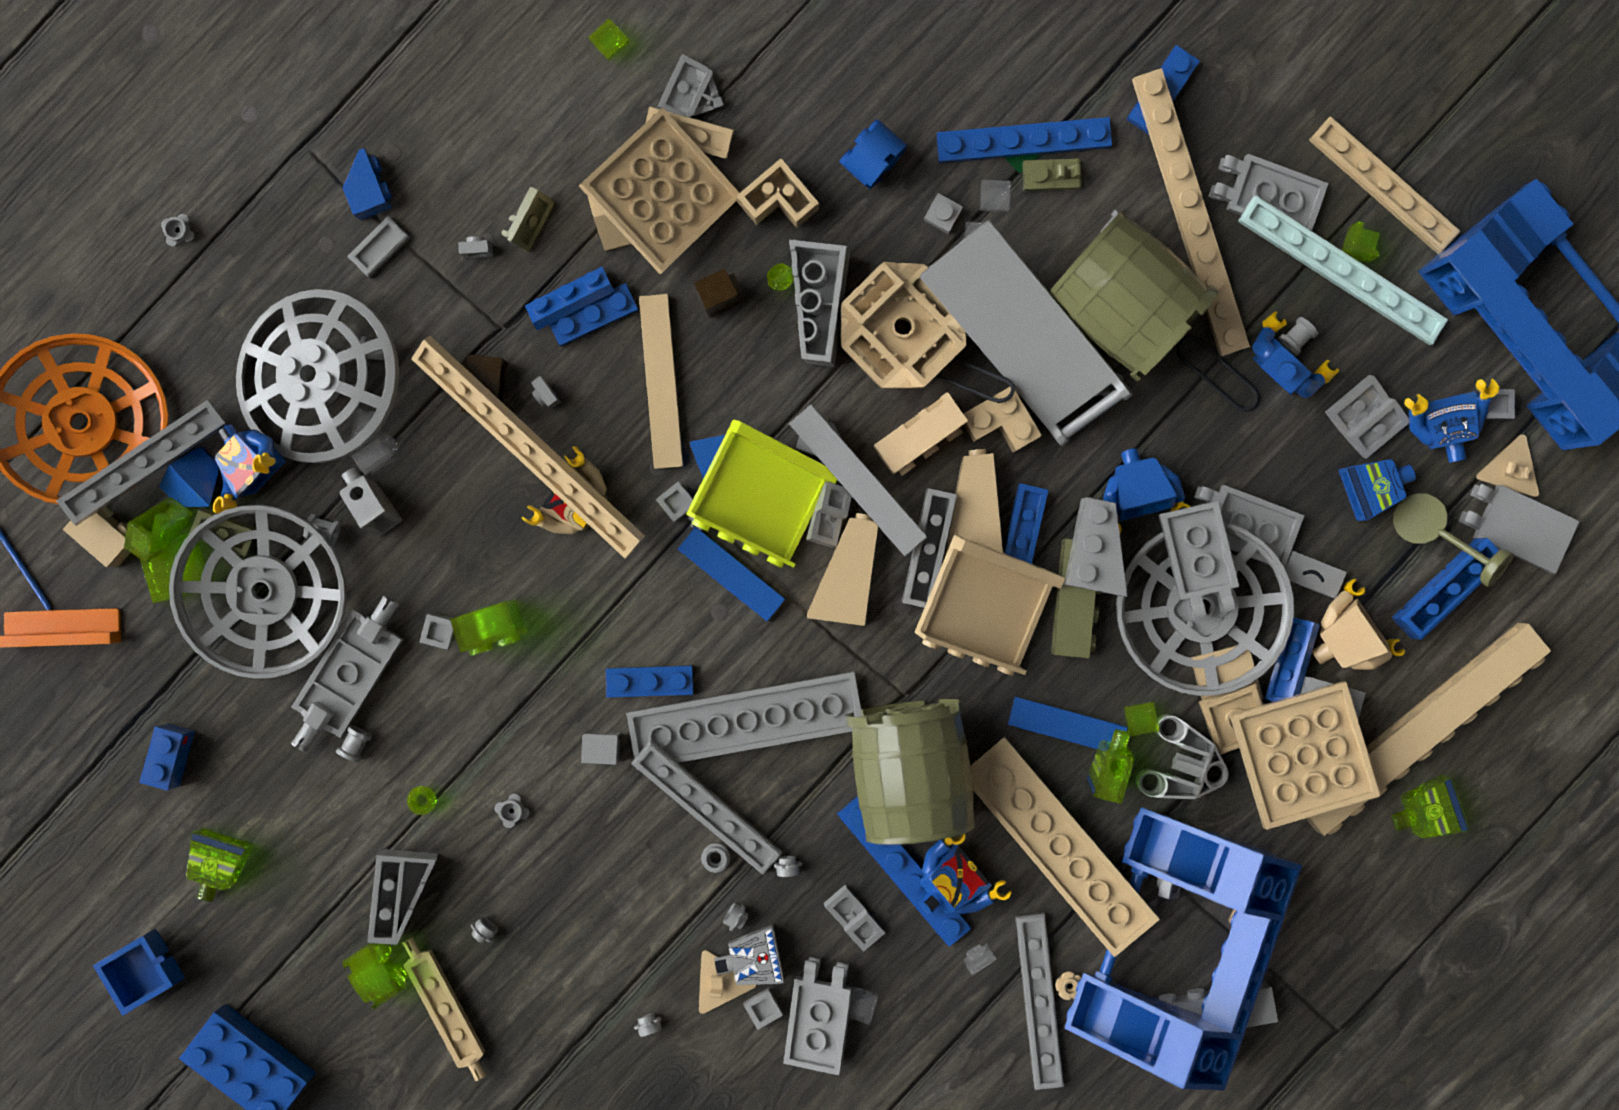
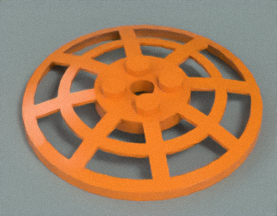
(69, 403)

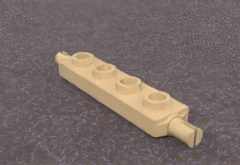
(444, 1008)

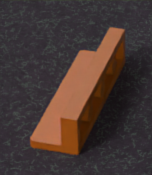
(61, 627)

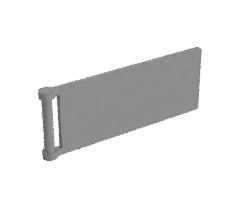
(1023, 330)

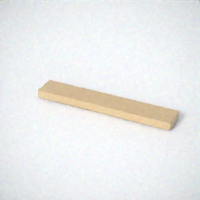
(1384, 185)
(661, 381)

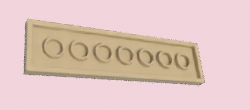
(1060, 848)

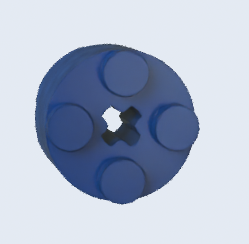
(874, 154)

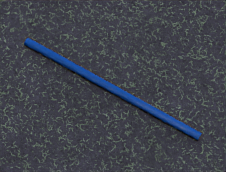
(24, 570)

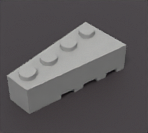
(820, 288)

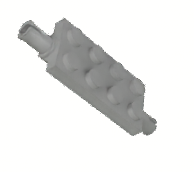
(346, 673)

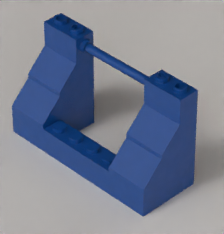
(1479, 272)
(1158, 1036)

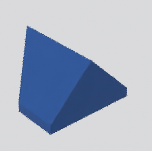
(191, 479)

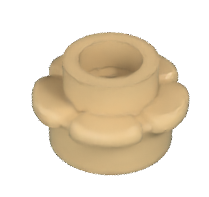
(1062, 982)

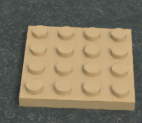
(660, 190)
(1305, 755)

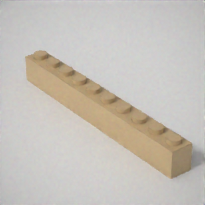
(1443, 712)

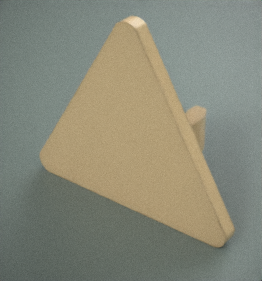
(1512, 469)
(716, 988)

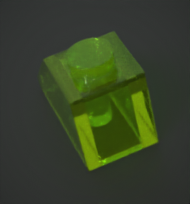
(156, 529)

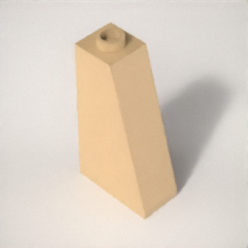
(976, 503)
(847, 580)

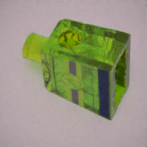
(1111, 768)
(1431, 809)
(215, 861)

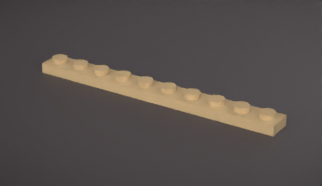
(1190, 209)
(527, 447)

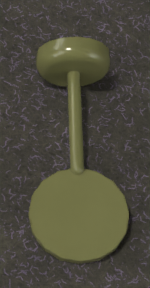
(1424, 519)

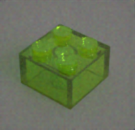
(488, 625)

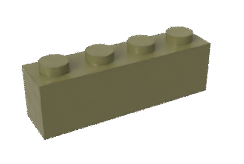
(1073, 615)

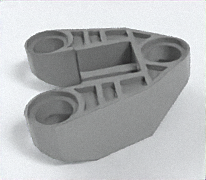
(1177, 787)

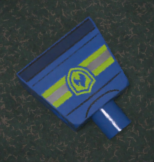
(1375, 486)

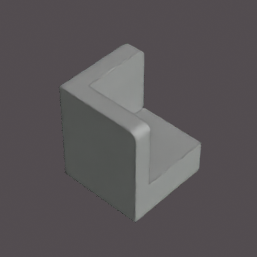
(437, 631)
(601, 748)

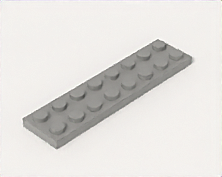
(748, 718)

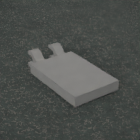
(1281, 187)
(1263, 519)
(1521, 526)
(1200, 556)
(819, 1019)

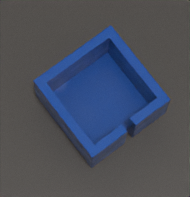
(138, 972)

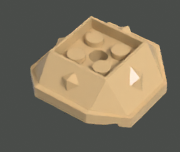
(869, 332)

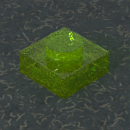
(609, 39)
(1141, 718)

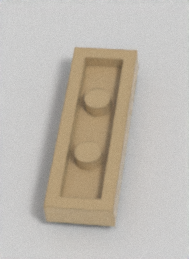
(707, 136)

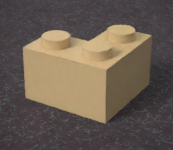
(780, 189)
(1009, 417)

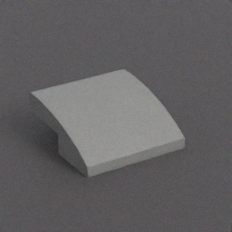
(1367, 416)

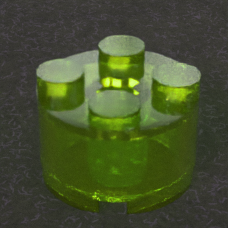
(375, 974)

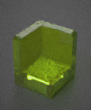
(1361, 243)

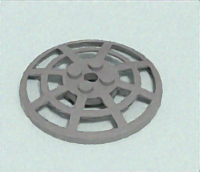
(329, 375)
(242, 595)
(1208, 627)

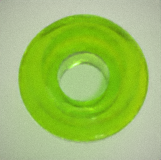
(780, 277)
(415, 806)

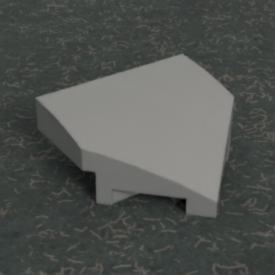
(690, 89)

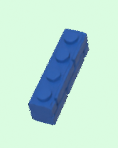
(1444, 591)

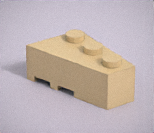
(921, 435)

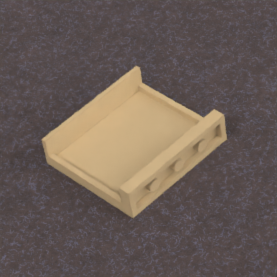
(985, 605)

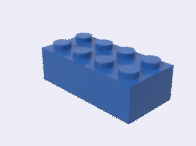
(246, 1063)

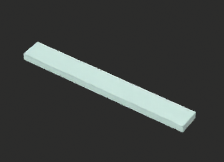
(1342, 270)

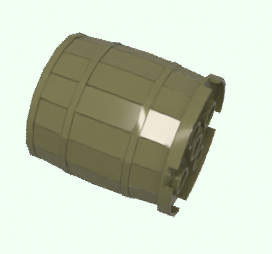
(1132, 295)
(912, 772)

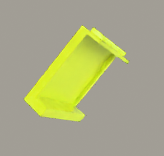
(759, 493)

